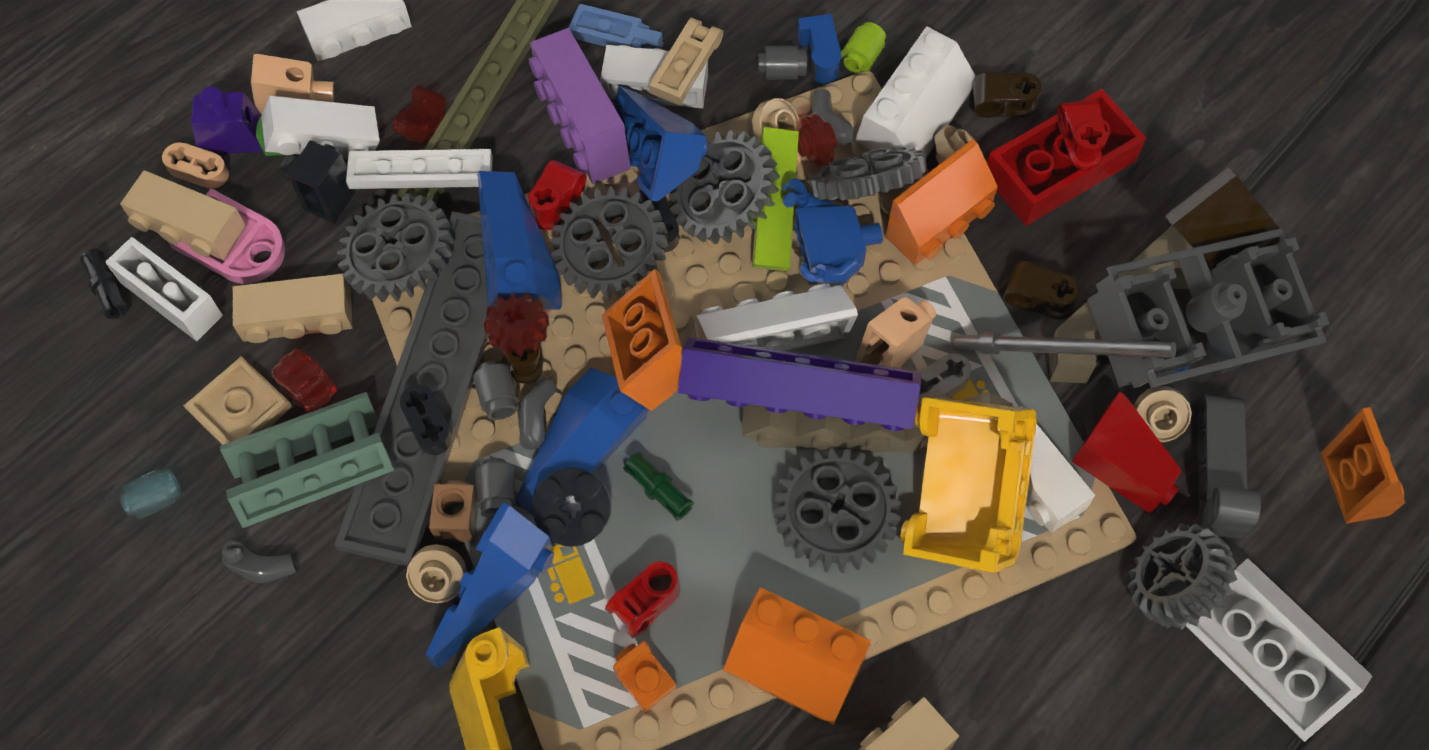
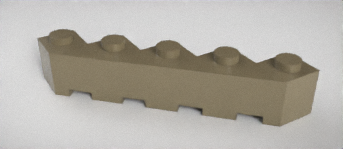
(1081, 325)
(796, 430)

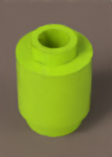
(863, 47)

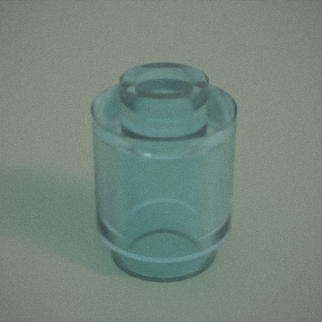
(150, 493)

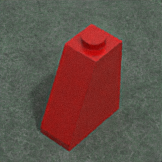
(1129, 457)

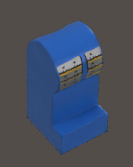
(820, 36)

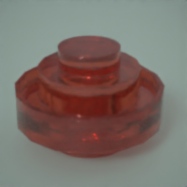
(816, 140)

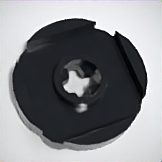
(585, 489)

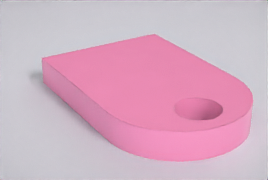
(257, 236)

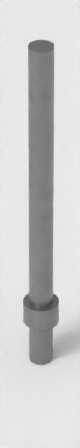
(994, 343)

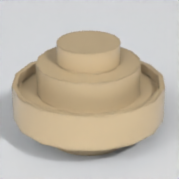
(775, 114)
(949, 141)
(1164, 412)
(435, 573)

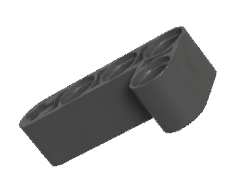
(1222, 468)

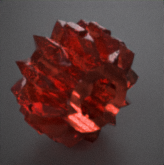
(516, 324)
(304, 380)

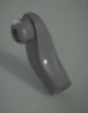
(823, 107)
(531, 414)
(256, 567)

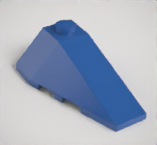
(660, 143)
(513, 244)
(584, 431)
(509, 564)

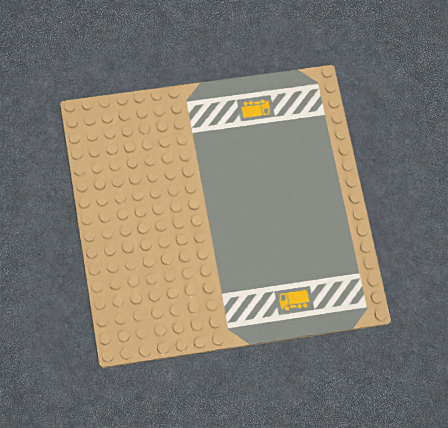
(730, 535)

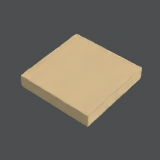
(237, 403)

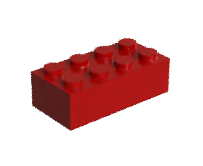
(1036, 168)

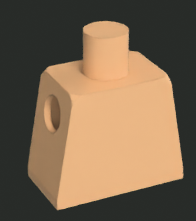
(286, 79)
(900, 326)

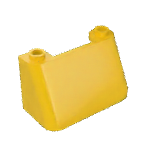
(972, 483)
(477, 684)

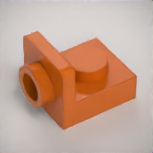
(643, 675)

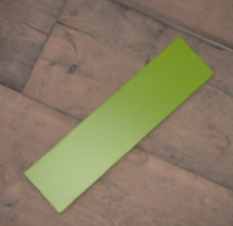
(774, 233)

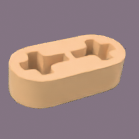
(198, 160)

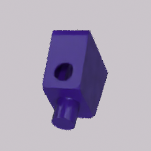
(225, 122)

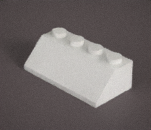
(919, 96)
(784, 321)
(1281, 653)

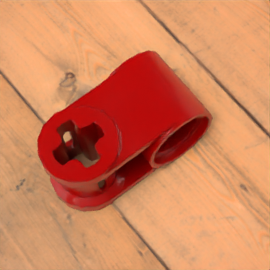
(1082, 132)
(554, 192)
(644, 600)

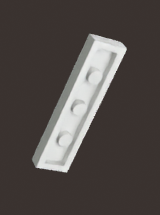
(416, 168)

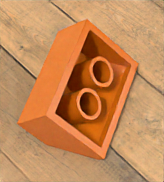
(942, 204)
(644, 343)
(796, 655)

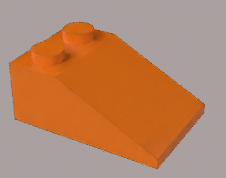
(1362, 471)

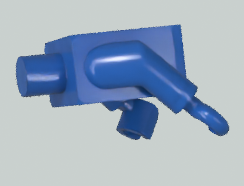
(828, 236)

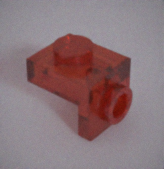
(422, 116)

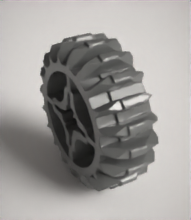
(1182, 576)

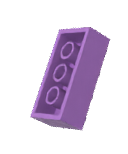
(579, 106)

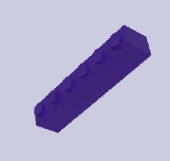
(799, 383)

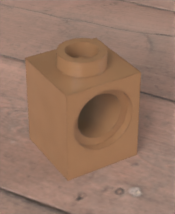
(454, 527)

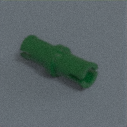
(658, 486)

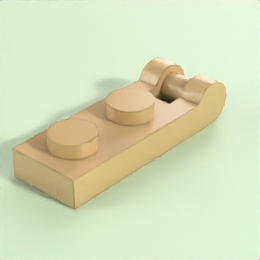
(685, 61)

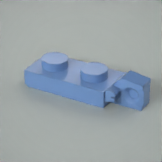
(612, 28)

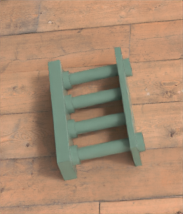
(312, 478)

